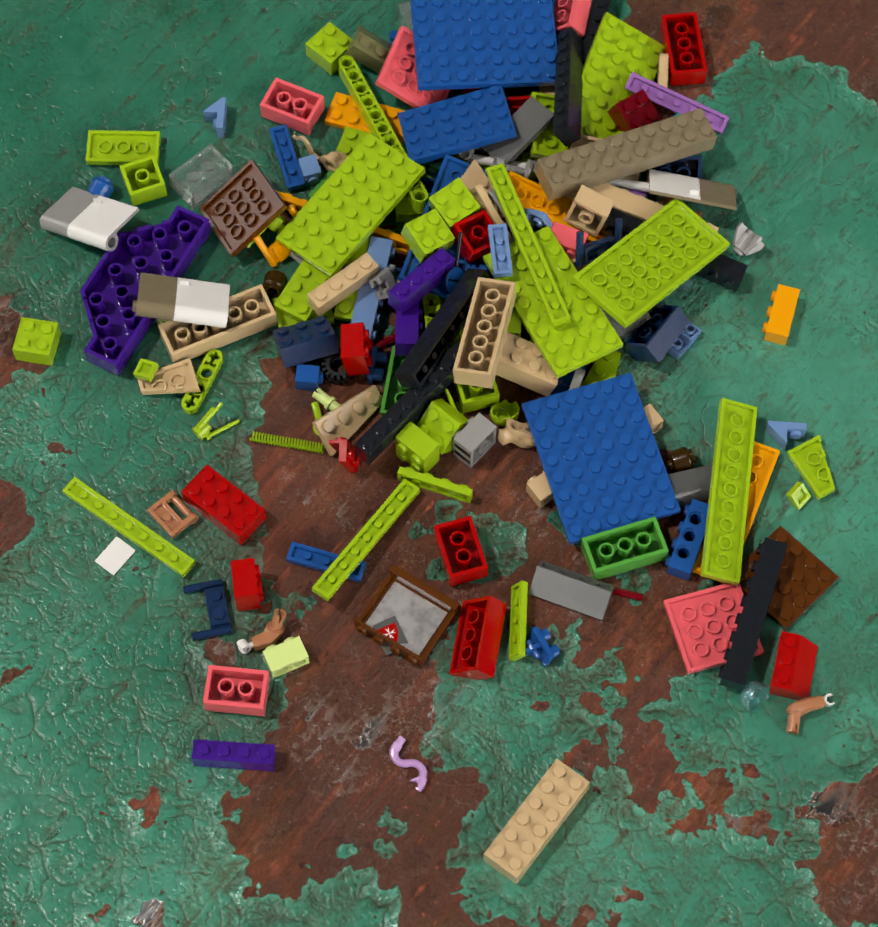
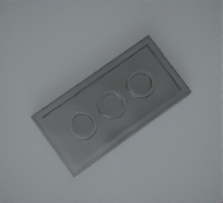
(529, 123)

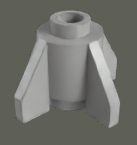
(746, 241)

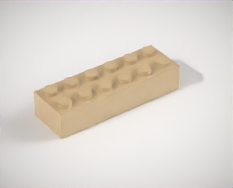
(247, 314)
(484, 332)
(536, 821)

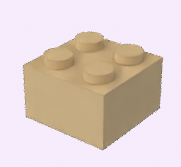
(589, 210)

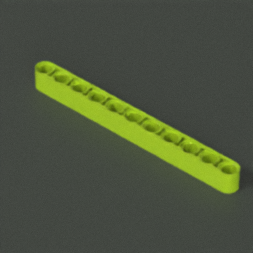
(377, 121)

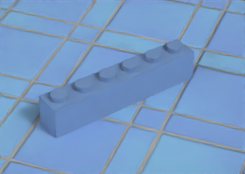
(366, 303)

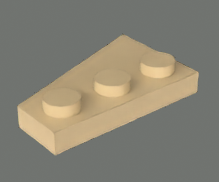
(172, 379)

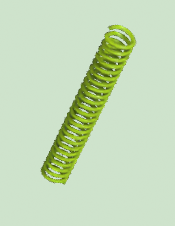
(298, 446)

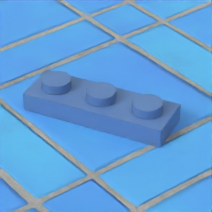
(500, 250)

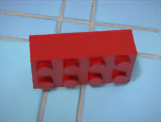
(685, 48)
(223, 504)

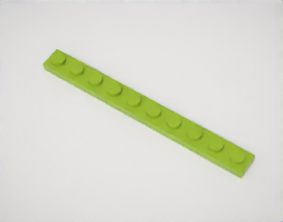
(528, 245)

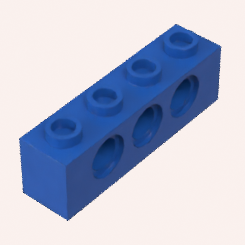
(683, 567)

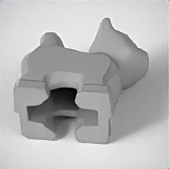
(385, 281)

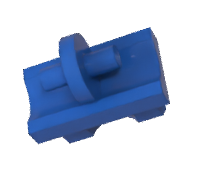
(377, 374)
(539, 647)

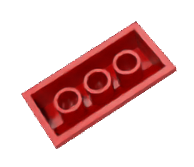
(478, 638)

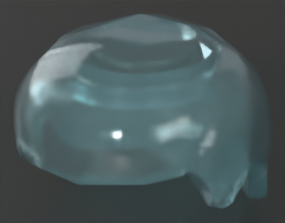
(753, 693)

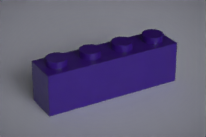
(420, 281)
(408, 329)
(233, 755)

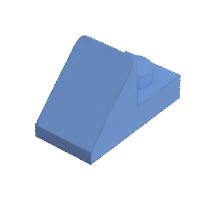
(217, 114)
(781, 430)

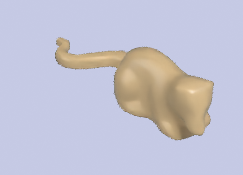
(331, 161)
(516, 433)

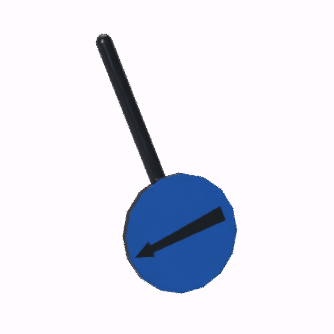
(455, 273)

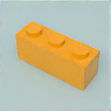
(780, 314)

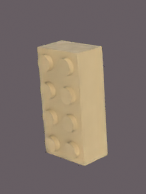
(525, 365)

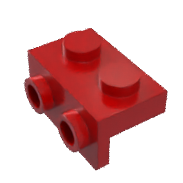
(346, 453)

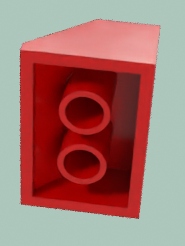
(793, 666)

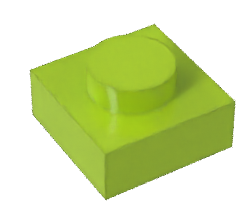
(145, 370)
(798, 495)

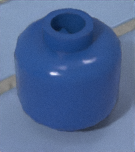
(101, 186)

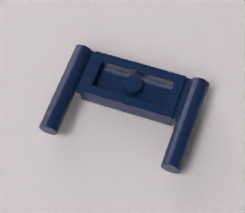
(589, 252)
(216, 608)

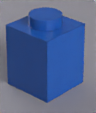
(308, 377)

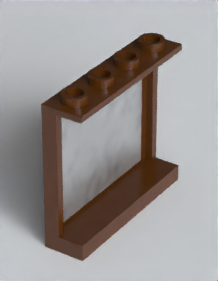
(419, 610)

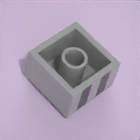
(474, 440)

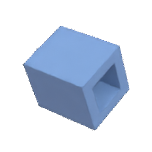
(310, 169)

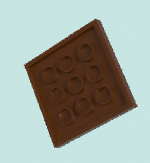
(243, 208)
(799, 582)

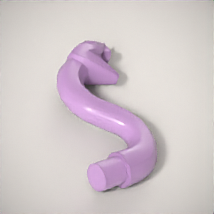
(394, 750)

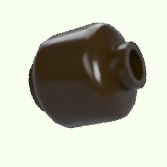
(274, 283)
(681, 459)

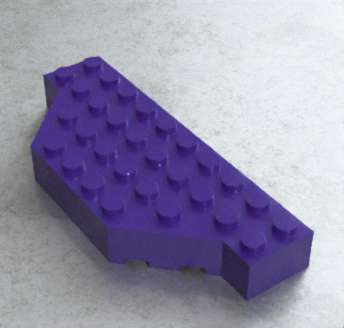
(114, 283)

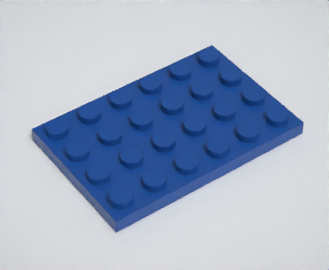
(457, 124)

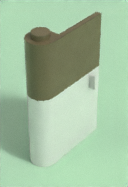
(691, 189)
(182, 300)

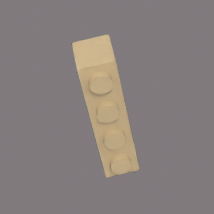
(342, 284)

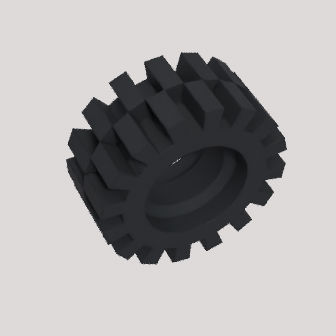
(331, 375)

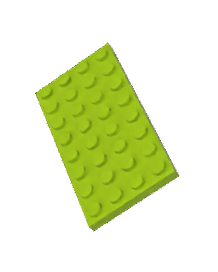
(611, 60)
(350, 205)
(650, 262)
(569, 344)

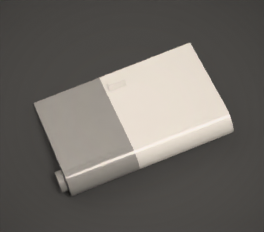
(88, 218)

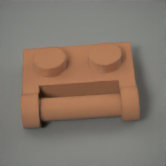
(168, 518)

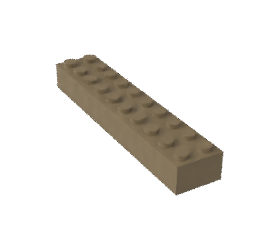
(625, 154)

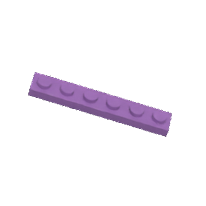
(674, 101)

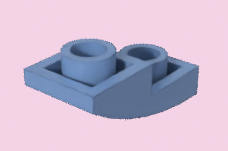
(538, 218)
(684, 341)

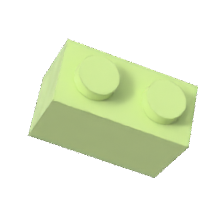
(285, 656)

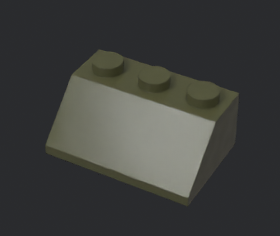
(368, 49)

